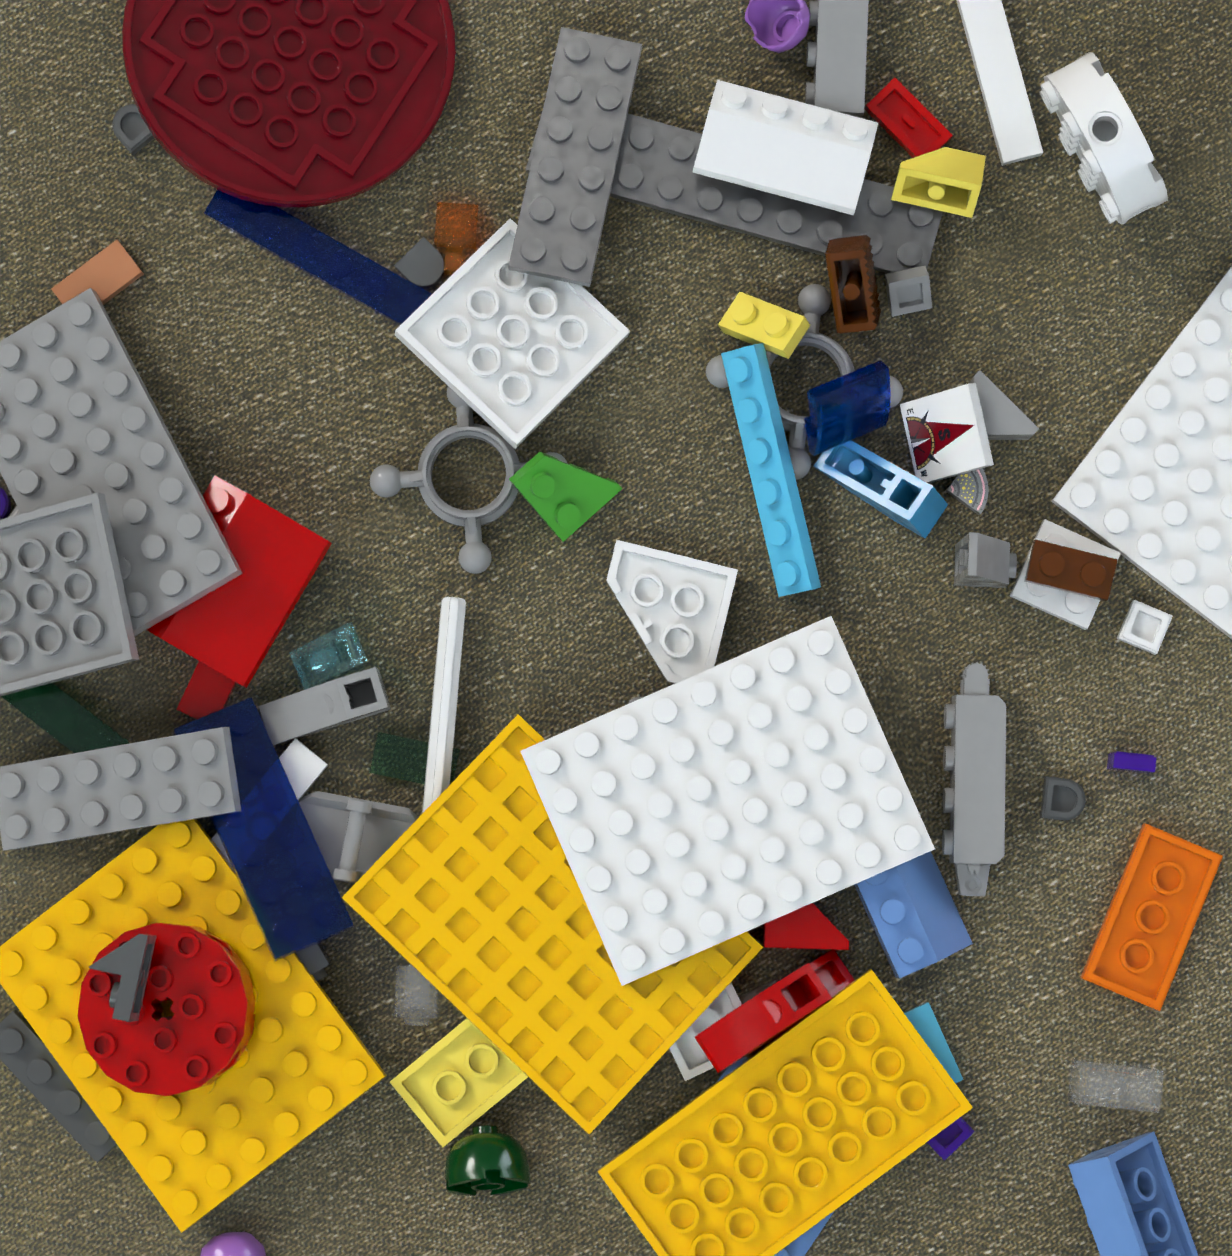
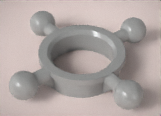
(813, 302)
(388, 481)

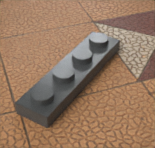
(42, 1075)

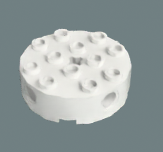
(1105, 139)

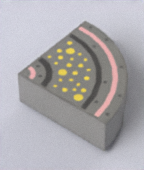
(971, 490)

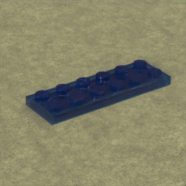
(273, 842)

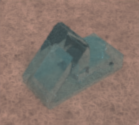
(329, 656)

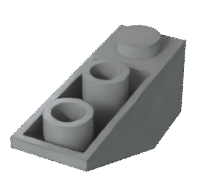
(325, 706)

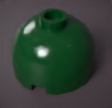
(486, 1163)

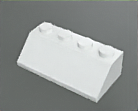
(785, 147)

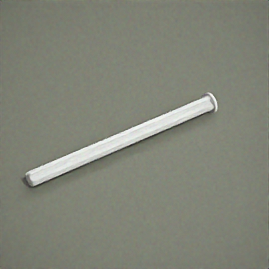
(444, 698)

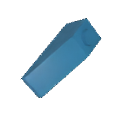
(884, 486)

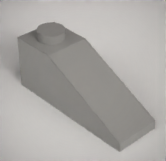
(983, 562)

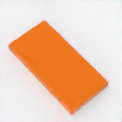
(1151, 917)

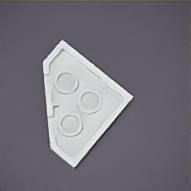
(673, 605)

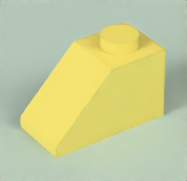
(941, 181)

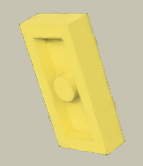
(765, 323)

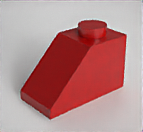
(803, 930)

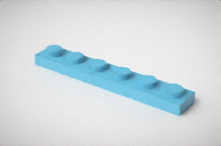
(771, 469)

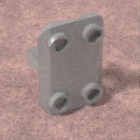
(353, 831)

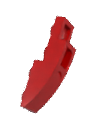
(774, 1010)

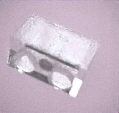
(1115, 1085)

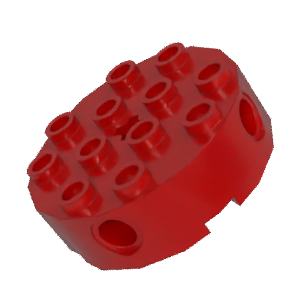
(209, 1006)

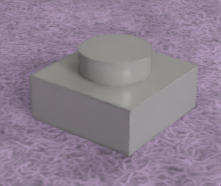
(908, 291)

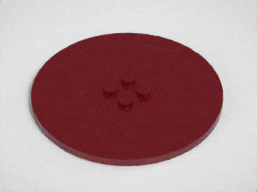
(290, 93)

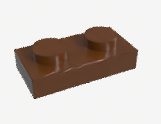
(1070, 570)

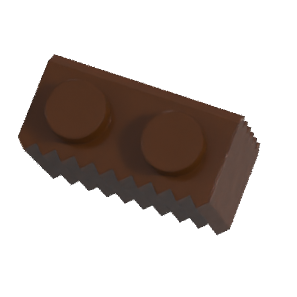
(853, 284)

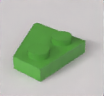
(562, 492)

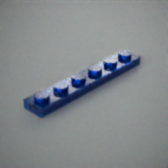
(319, 256)

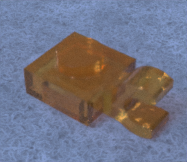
(455, 230)

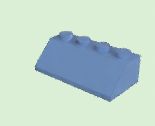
(913, 915)
(1132, 1200)

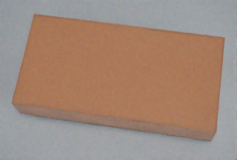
(105, 273)

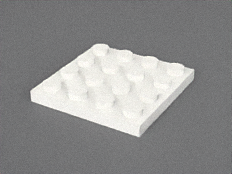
(510, 338)

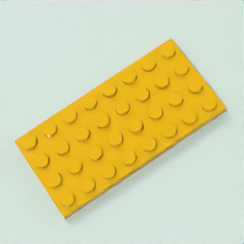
(789, 1132)

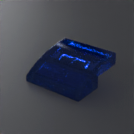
(848, 407)

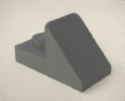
(133, 964)

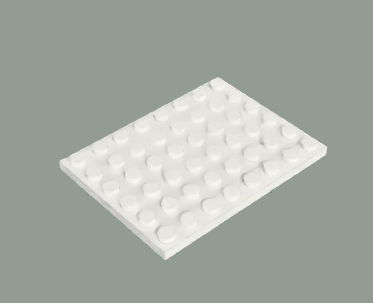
(1164, 468)
(727, 800)

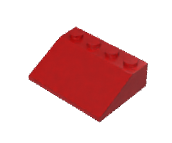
(242, 618)

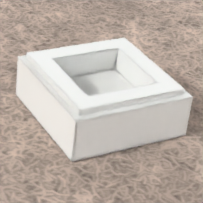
(1144, 627)

